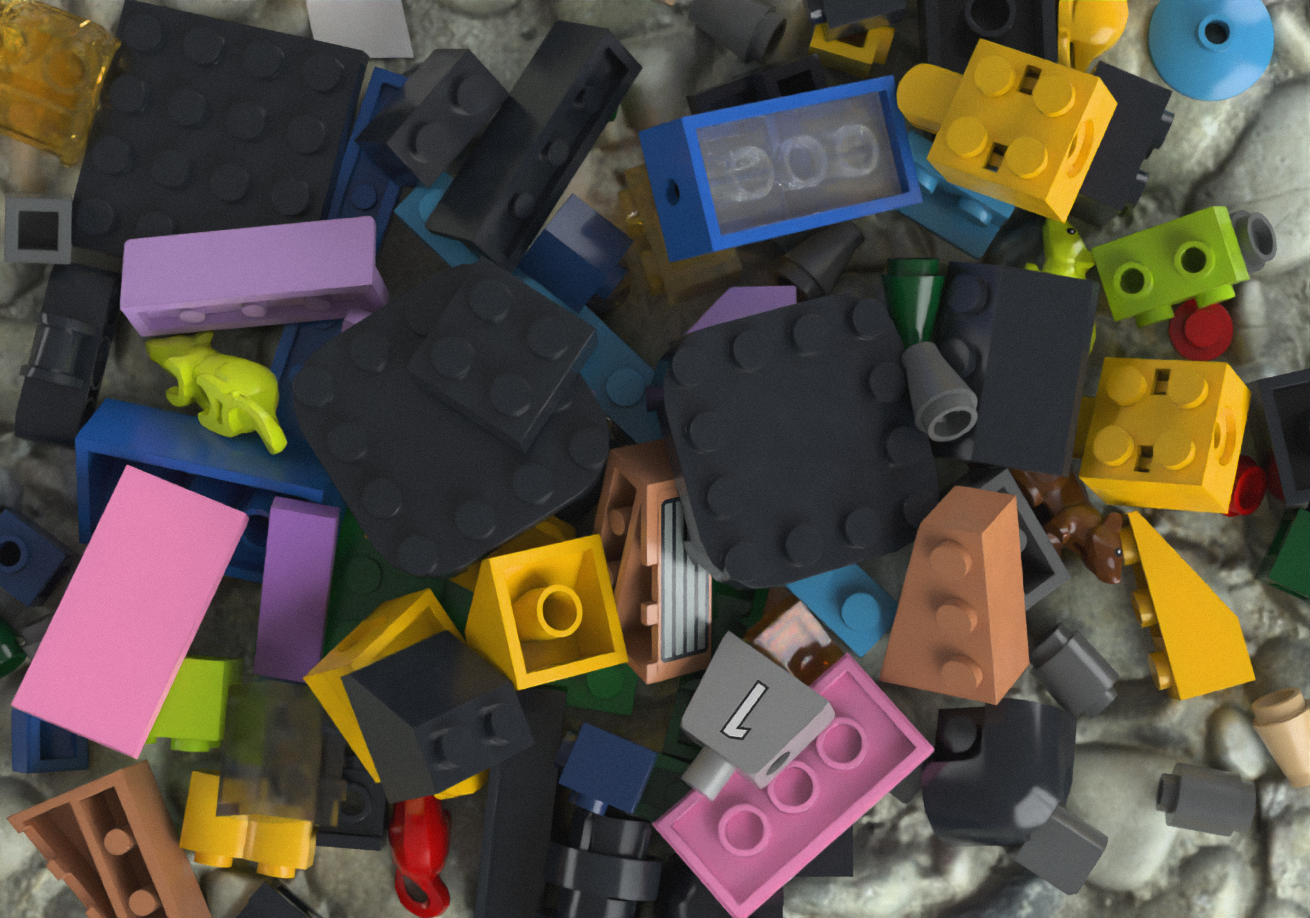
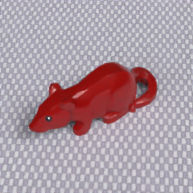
(420, 848)

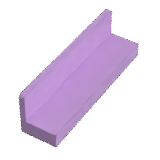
(251, 276)

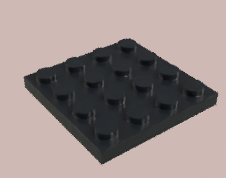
(212, 129)

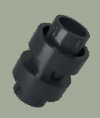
(601, 867)

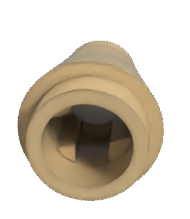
(1284, 728)

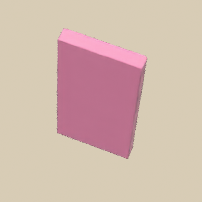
(131, 611)
(761, 838)

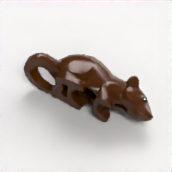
(1073, 521)

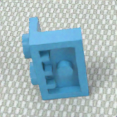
(950, 211)

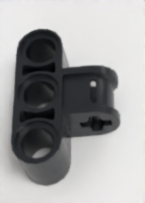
(68, 354)

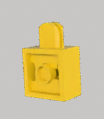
(1010, 116)
(1163, 434)
(382, 632)

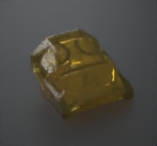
(50, 76)

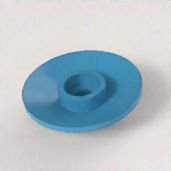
(1207, 69)

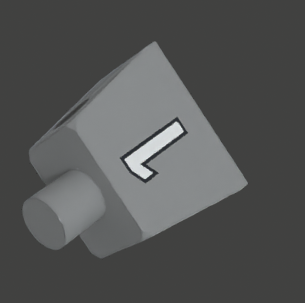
(748, 719)

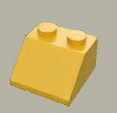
(546, 613)

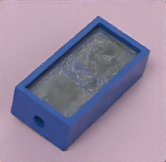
(779, 167)

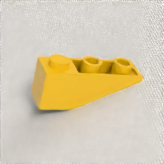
(1191, 628)

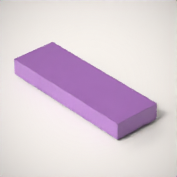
(295, 588)

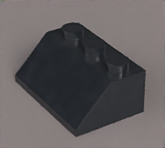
(1025, 355)

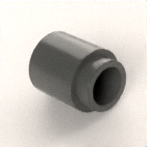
(1073, 671)
(1206, 800)

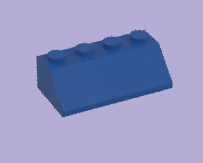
(187, 454)

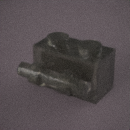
(280, 757)

